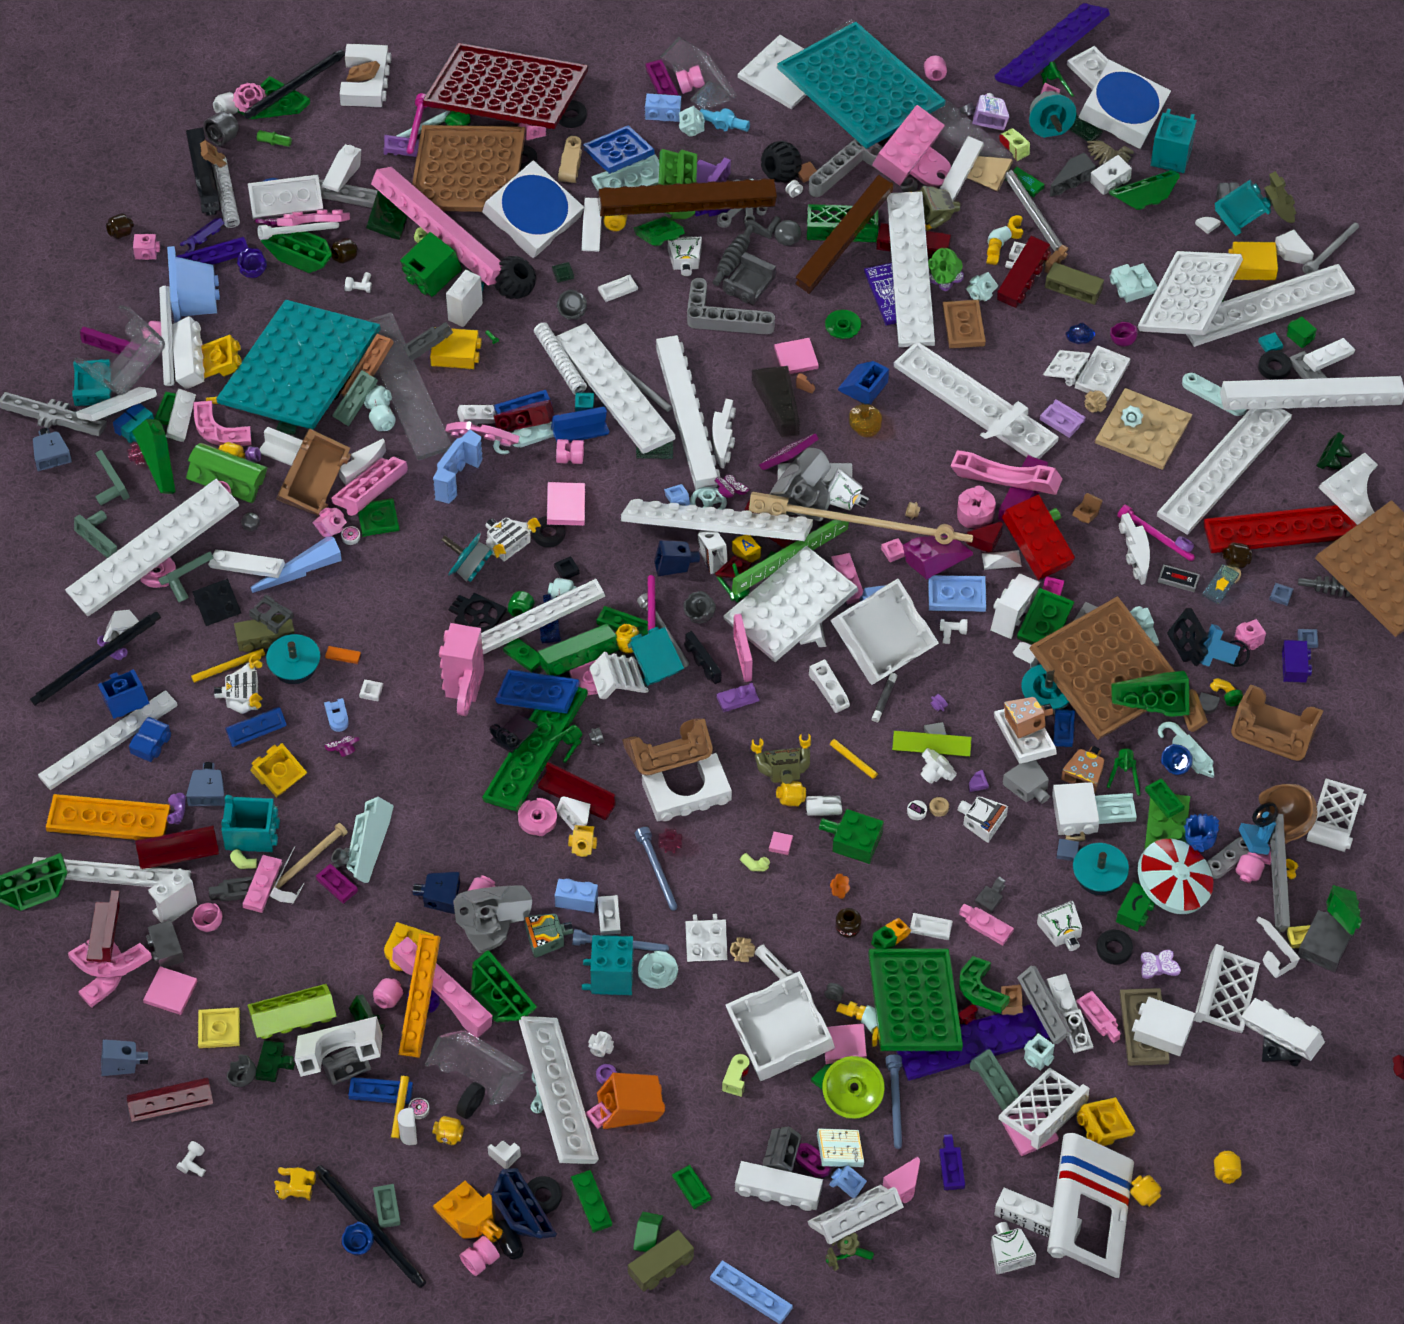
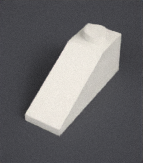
(343, 168)

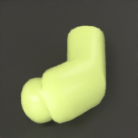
(419, 234)
(241, 862)
(760, 865)

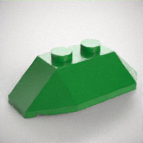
(1147, 191)
(299, 250)
(33, 883)
(498, 990)

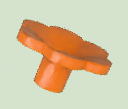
(840, 886)

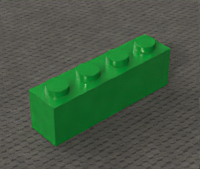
(578, 650)

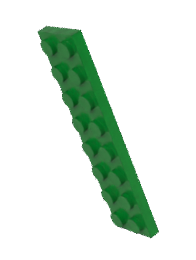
(527, 762)

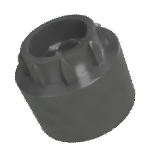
(220, 126)

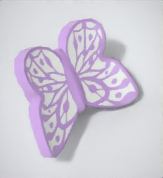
(1159, 964)

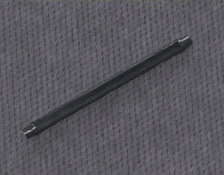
(294, 84)
(95, 658)
(379, 1236)

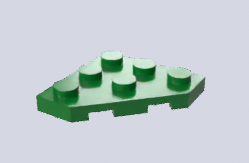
(290, 104)

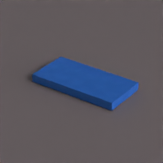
(537, 691)

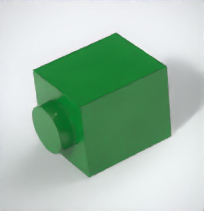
(1301, 332)

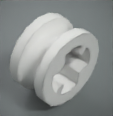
(794, 188)

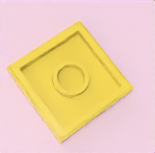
(218, 1027)

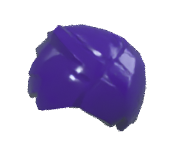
(251, 263)

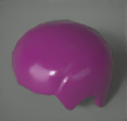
(1126, 331)

